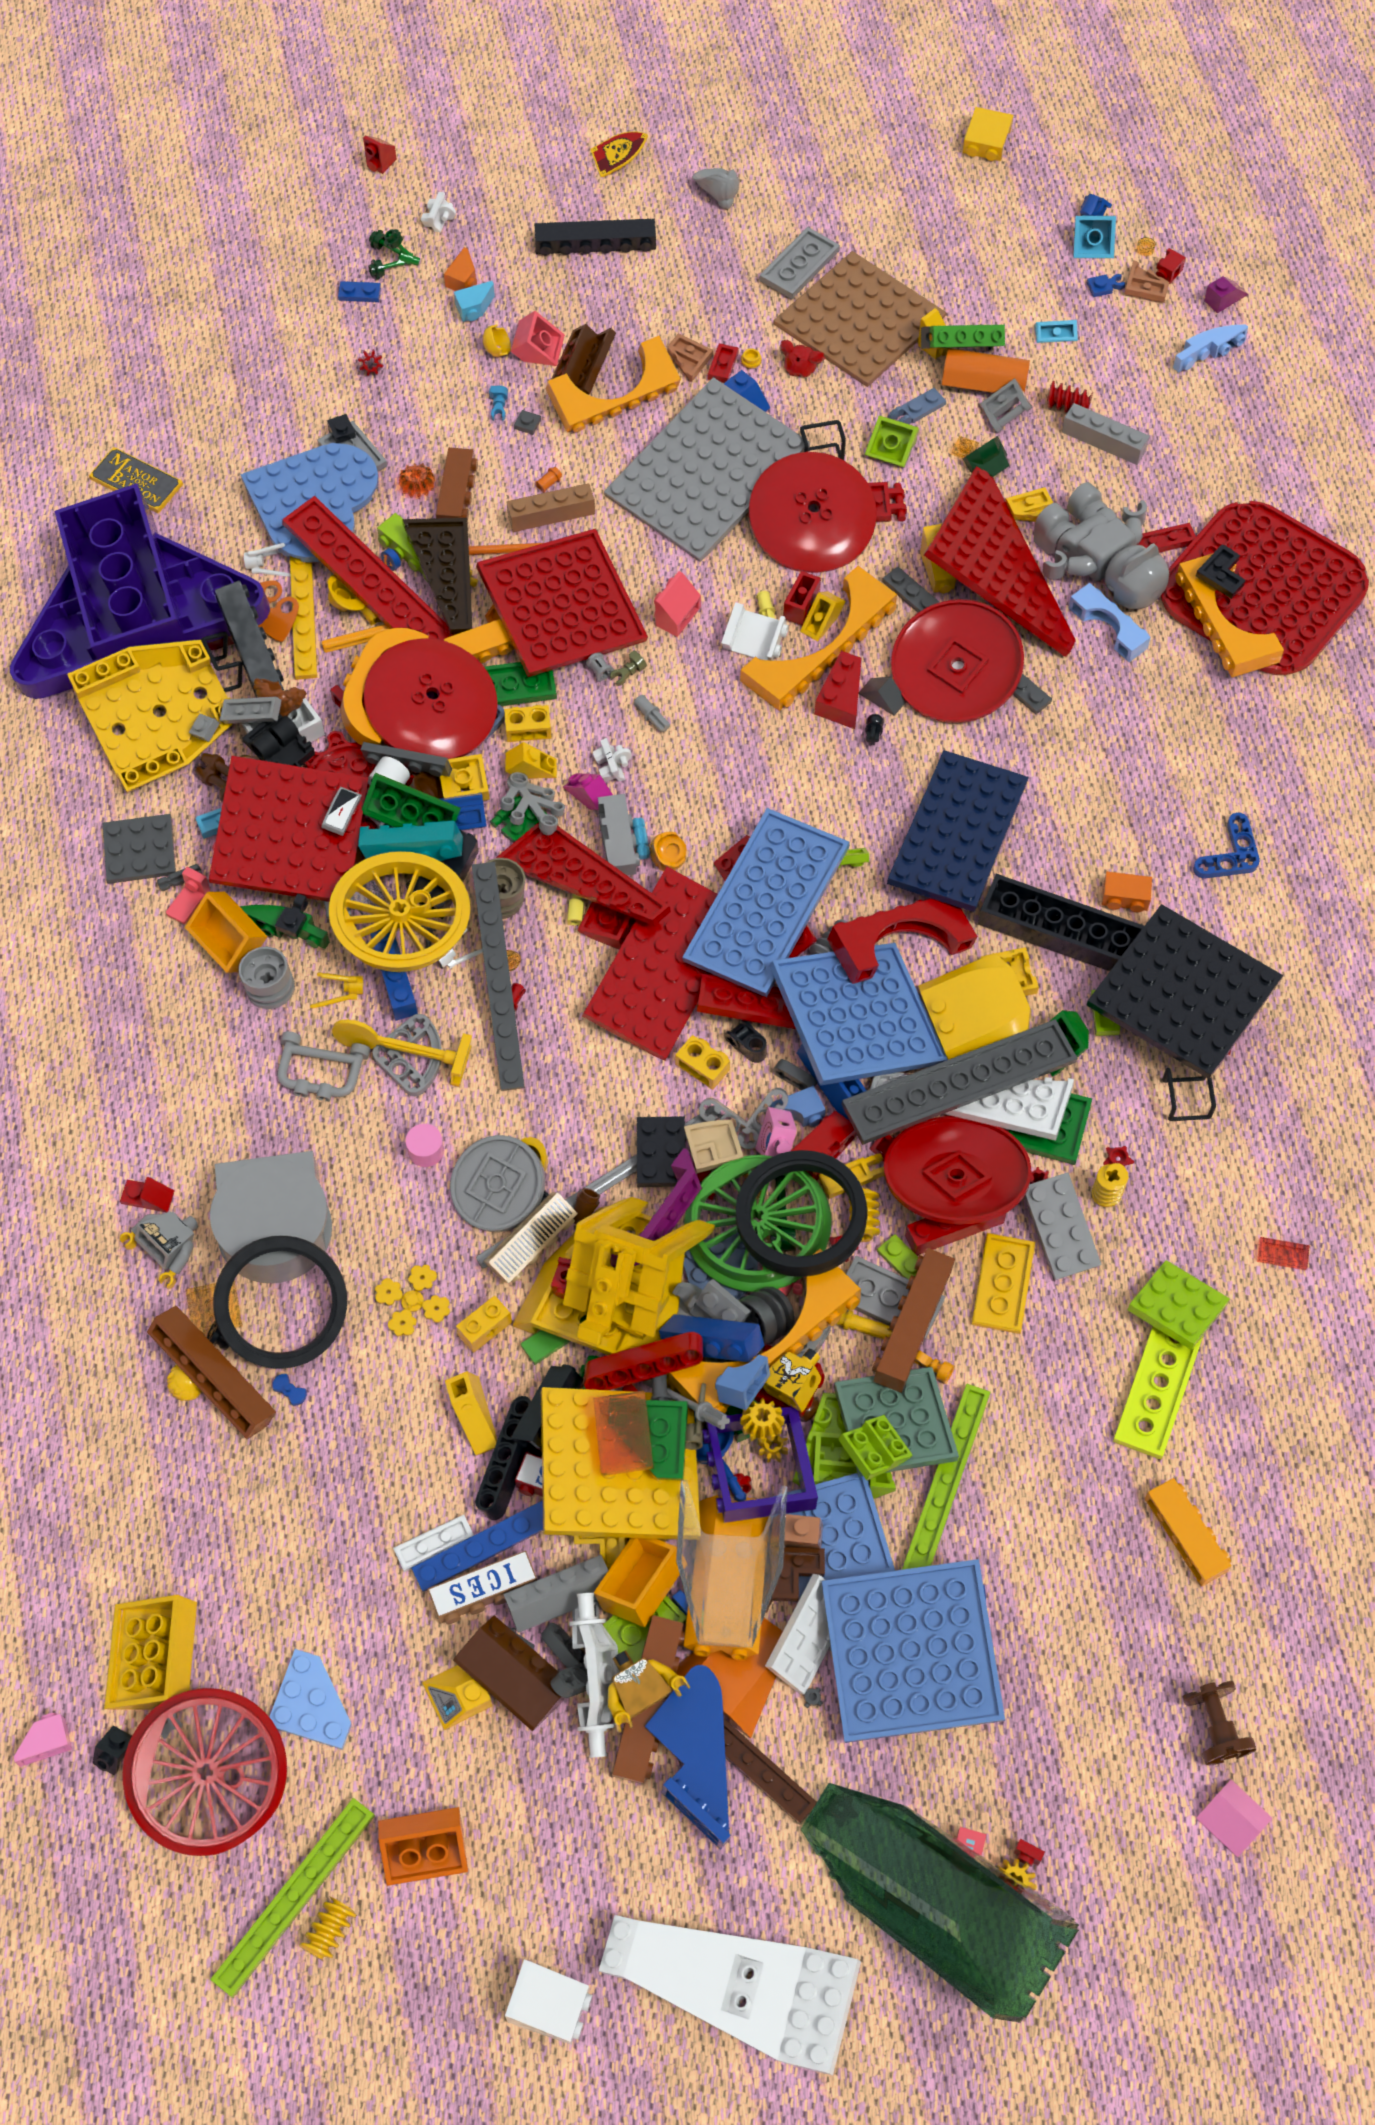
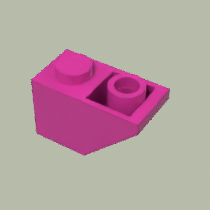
(587, 789)

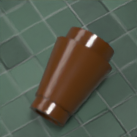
(585, 1204)

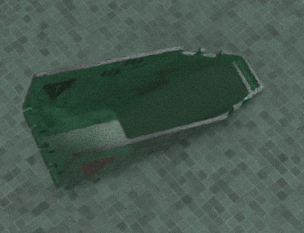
(941, 1900)

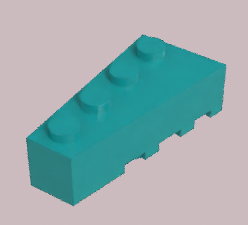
(434, 839)

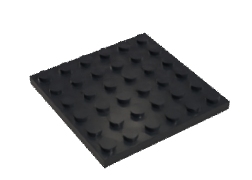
(1185, 991)

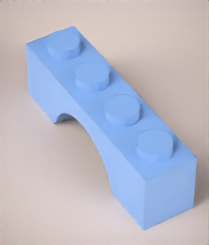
(1092, 605)

